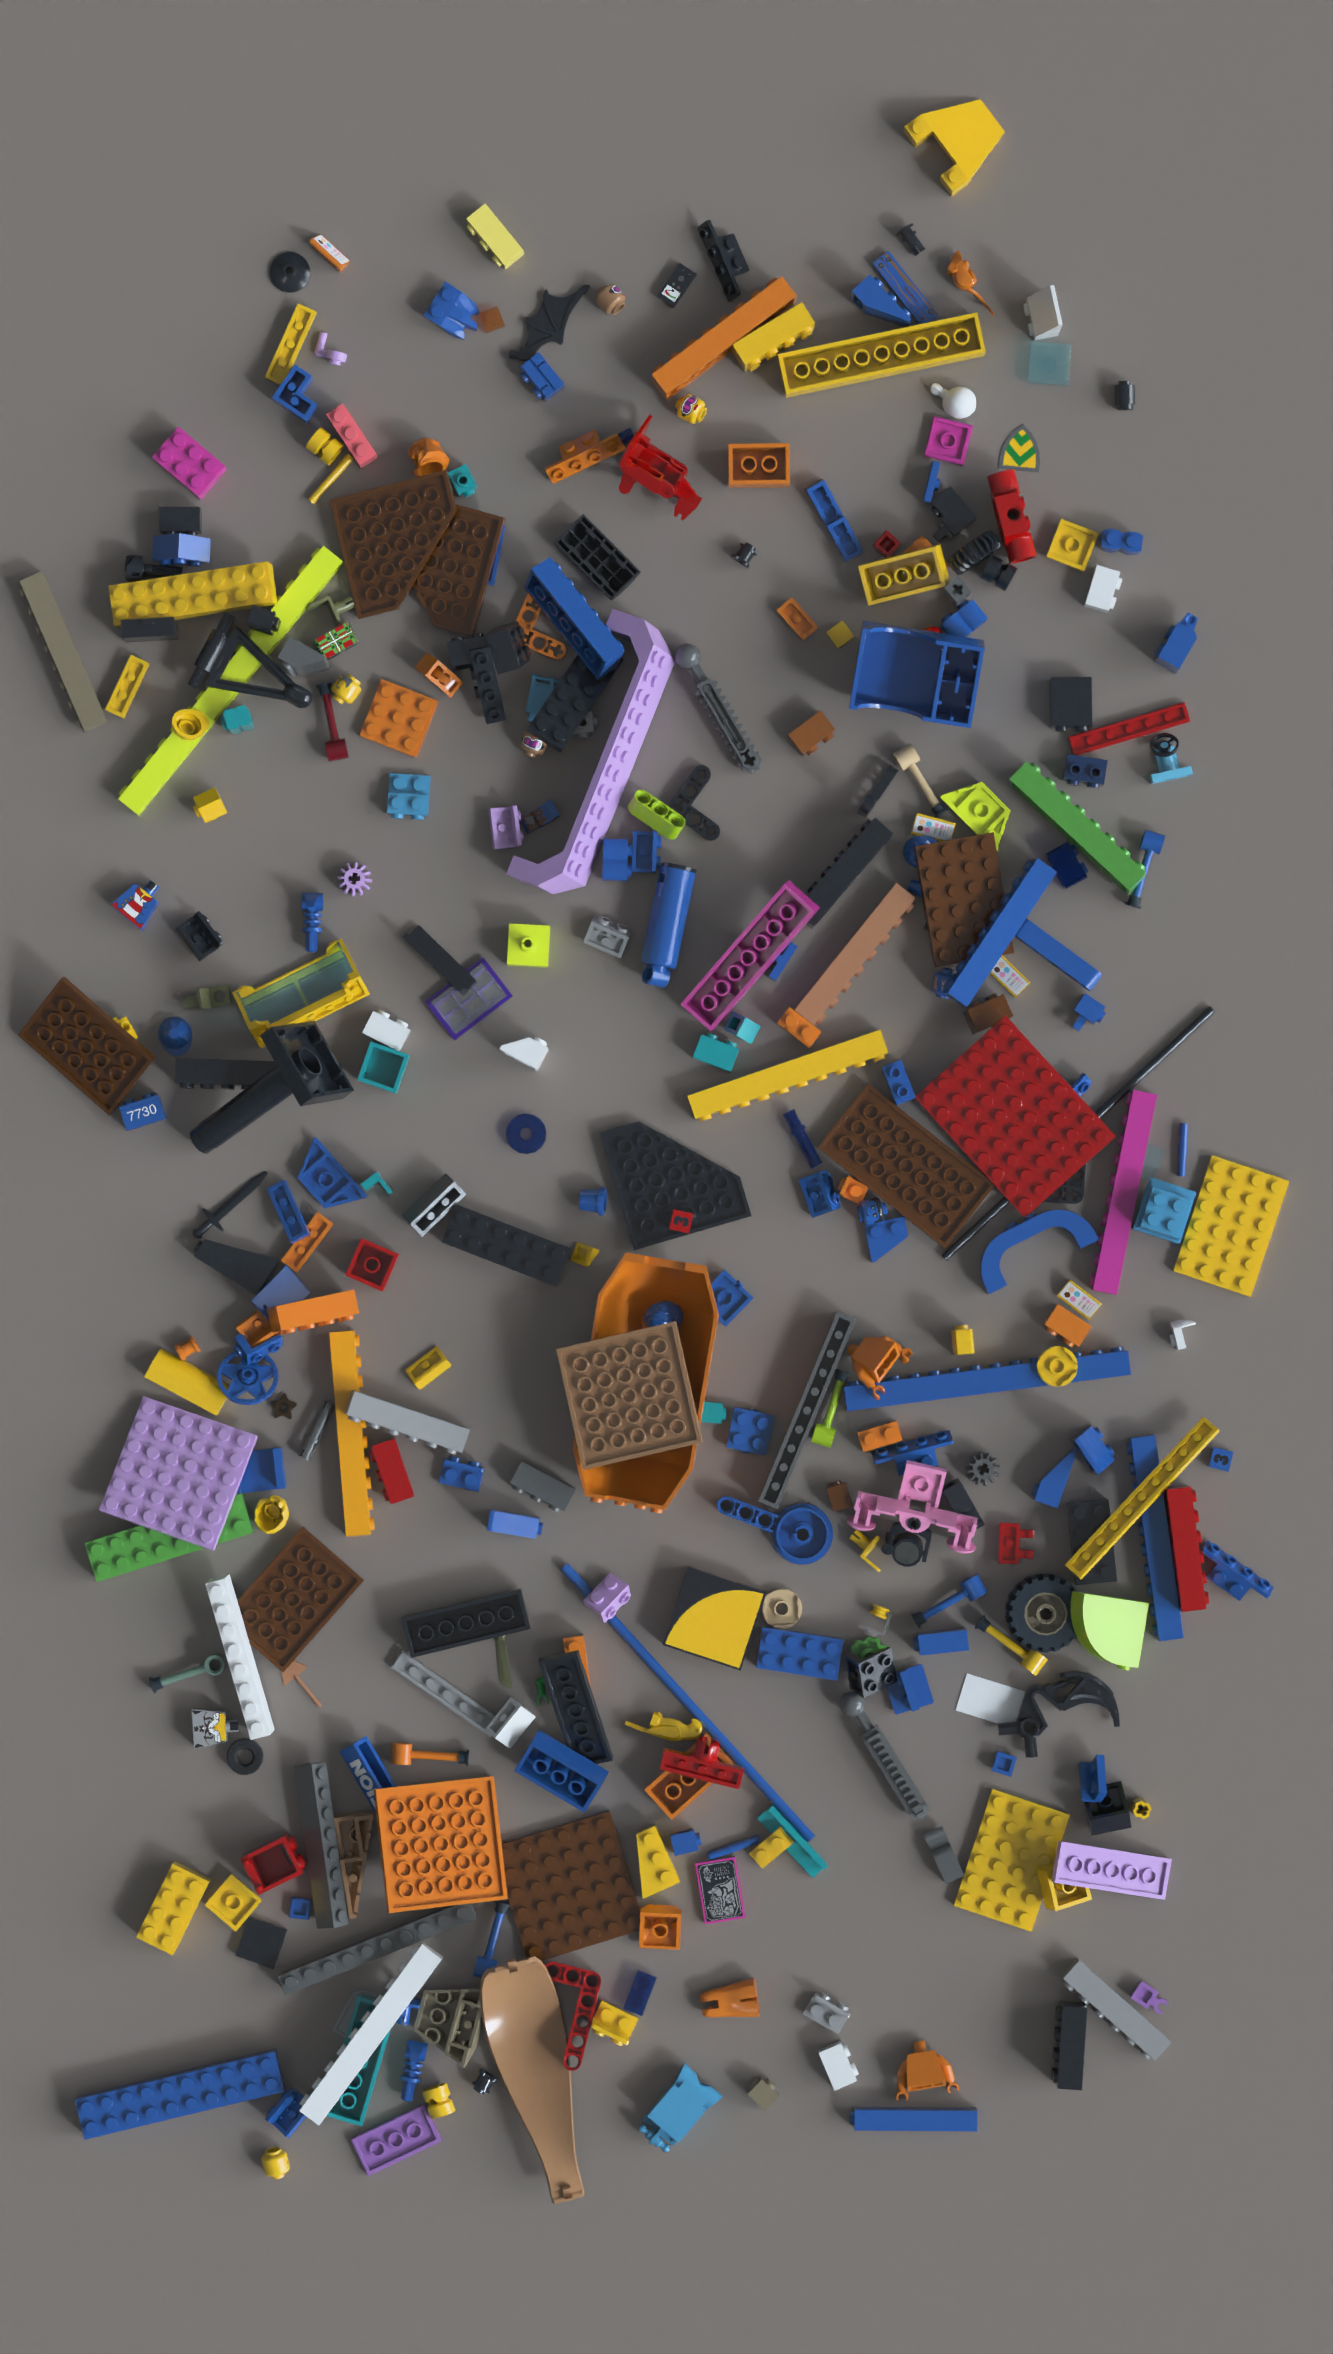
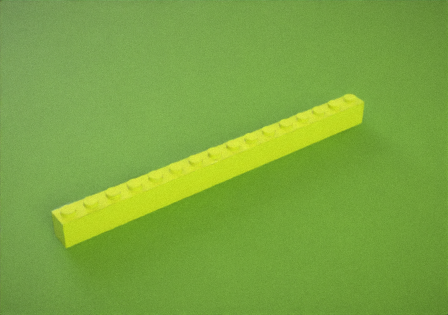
(240, 669)

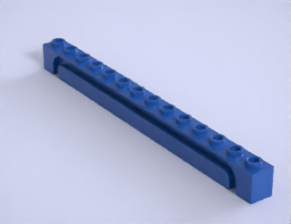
(980, 1381)

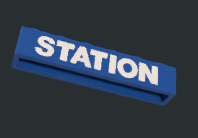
(367, 1768)

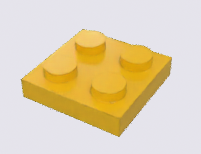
(1072, 545)
(233, 1902)

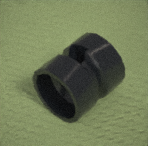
(998, 573)

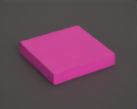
(948, 441)

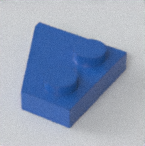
(885, 1236)

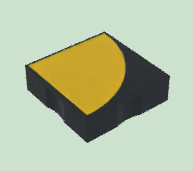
(714, 1618)

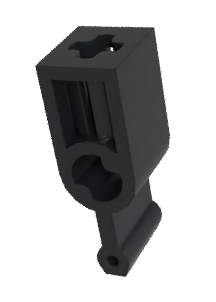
(960, 1500)

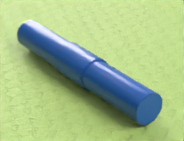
(1182, 1149)
(733, 1847)

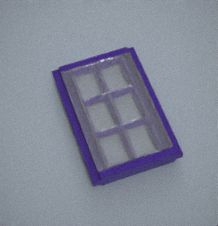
(463, 1012)

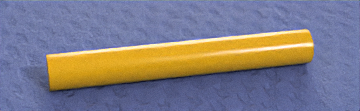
(330, 479)

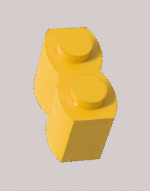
(962, 1340)

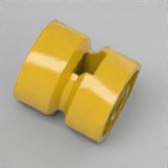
(324, 446)
(438, 2100)

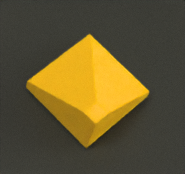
(583, 1254)

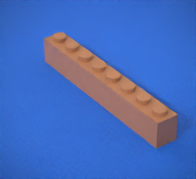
(855, 953)

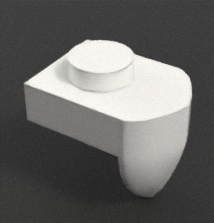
(1176, 1337)

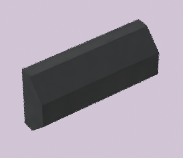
(597, 557)

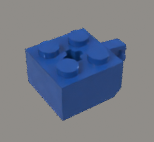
(1178, 644)

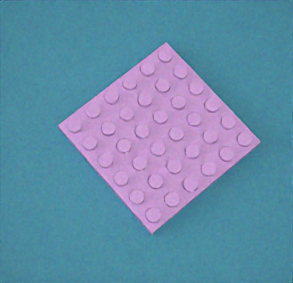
(178, 1473)

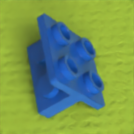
(910, 1690)

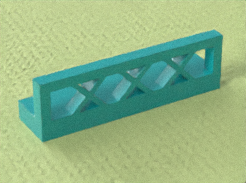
(800, 1848)

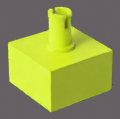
(528, 945)

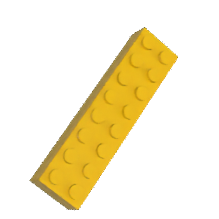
(195, 593)

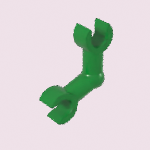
(539, 1682)

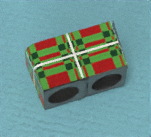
(336, 641)

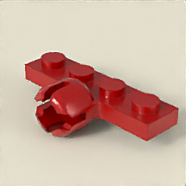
(703, 1764)

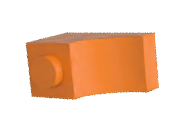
(438, 674)

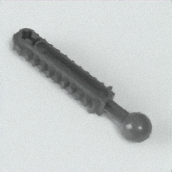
(688, 657)
(853, 1706)

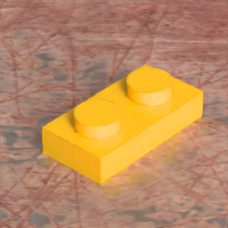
(771, 1847)

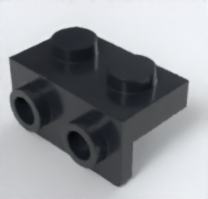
(199, 936)

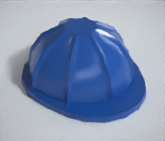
(175, 1036)

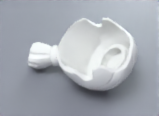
(956, 402)

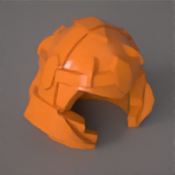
(427, 456)

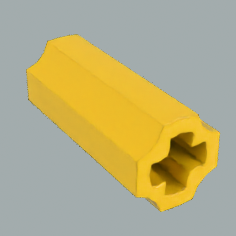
(1146, 1808)

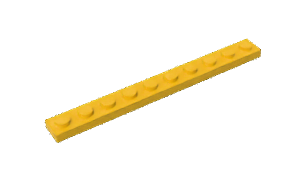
(1142, 1498)

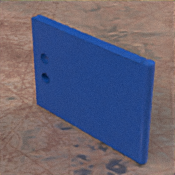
(280, 1290)

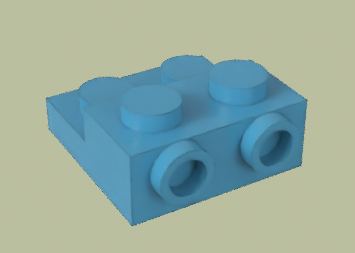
(408, 796)

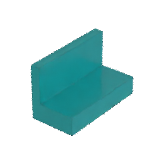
(374, 1180)

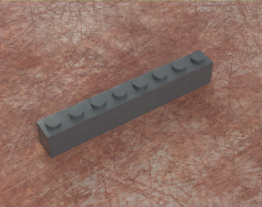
(321, 1845)

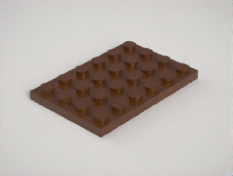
(959, 893)
(86, 1045)
(295, 1598)

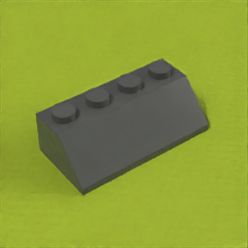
(301, 660)

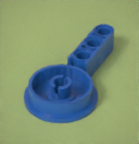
(784, 1528)

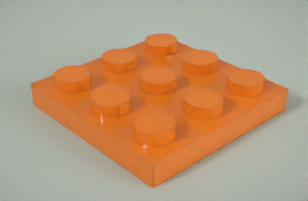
(399, 718)

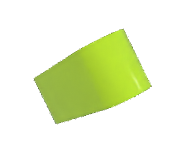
(656, 814)

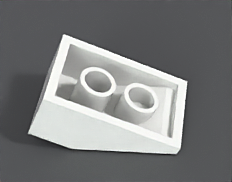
(1043, 314)

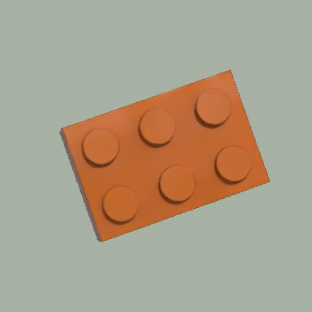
(759, 465)

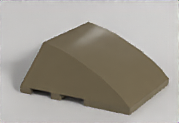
(451, 2021)

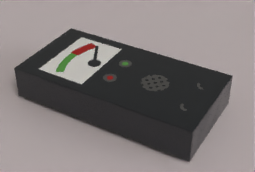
(676, 285)

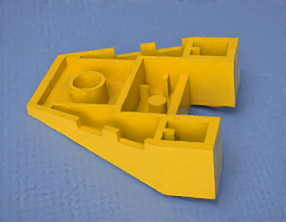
(965, 134)

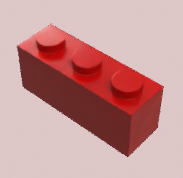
(391, 1471)

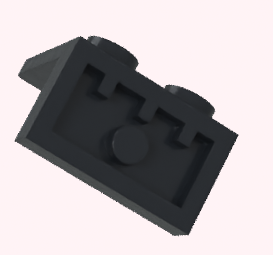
(871, 1673)

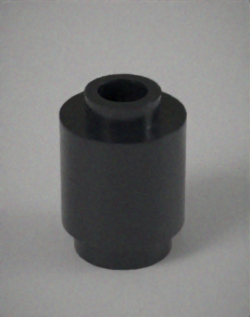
(1124, 395)

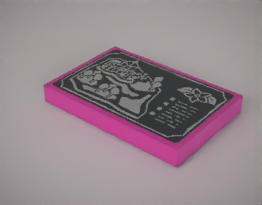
(720, 1890)

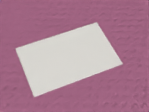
(989, 1700)

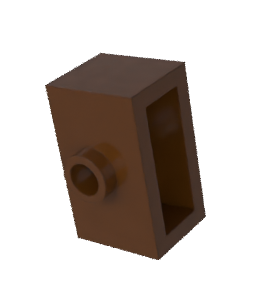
(988, 1013)

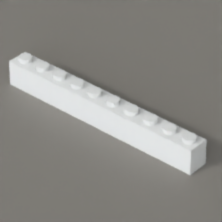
(370, 2034)

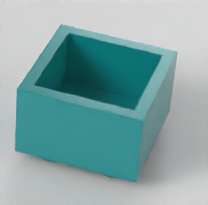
(383, 1067)

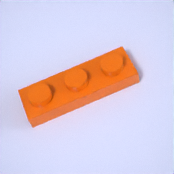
(302, 1249)

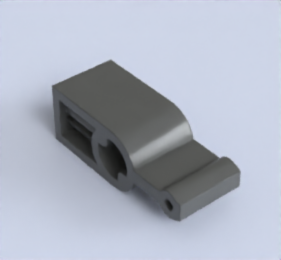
(957, 591)
(943, 1854)

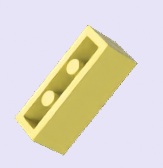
(494, 237)

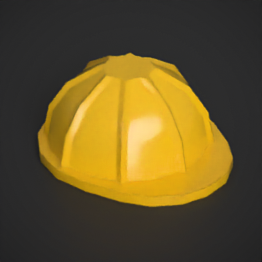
(189, 724)

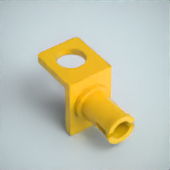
(867, 1546)

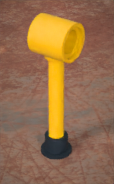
(1032, 1660)

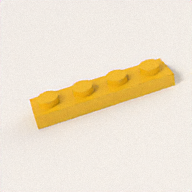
(290, 344)

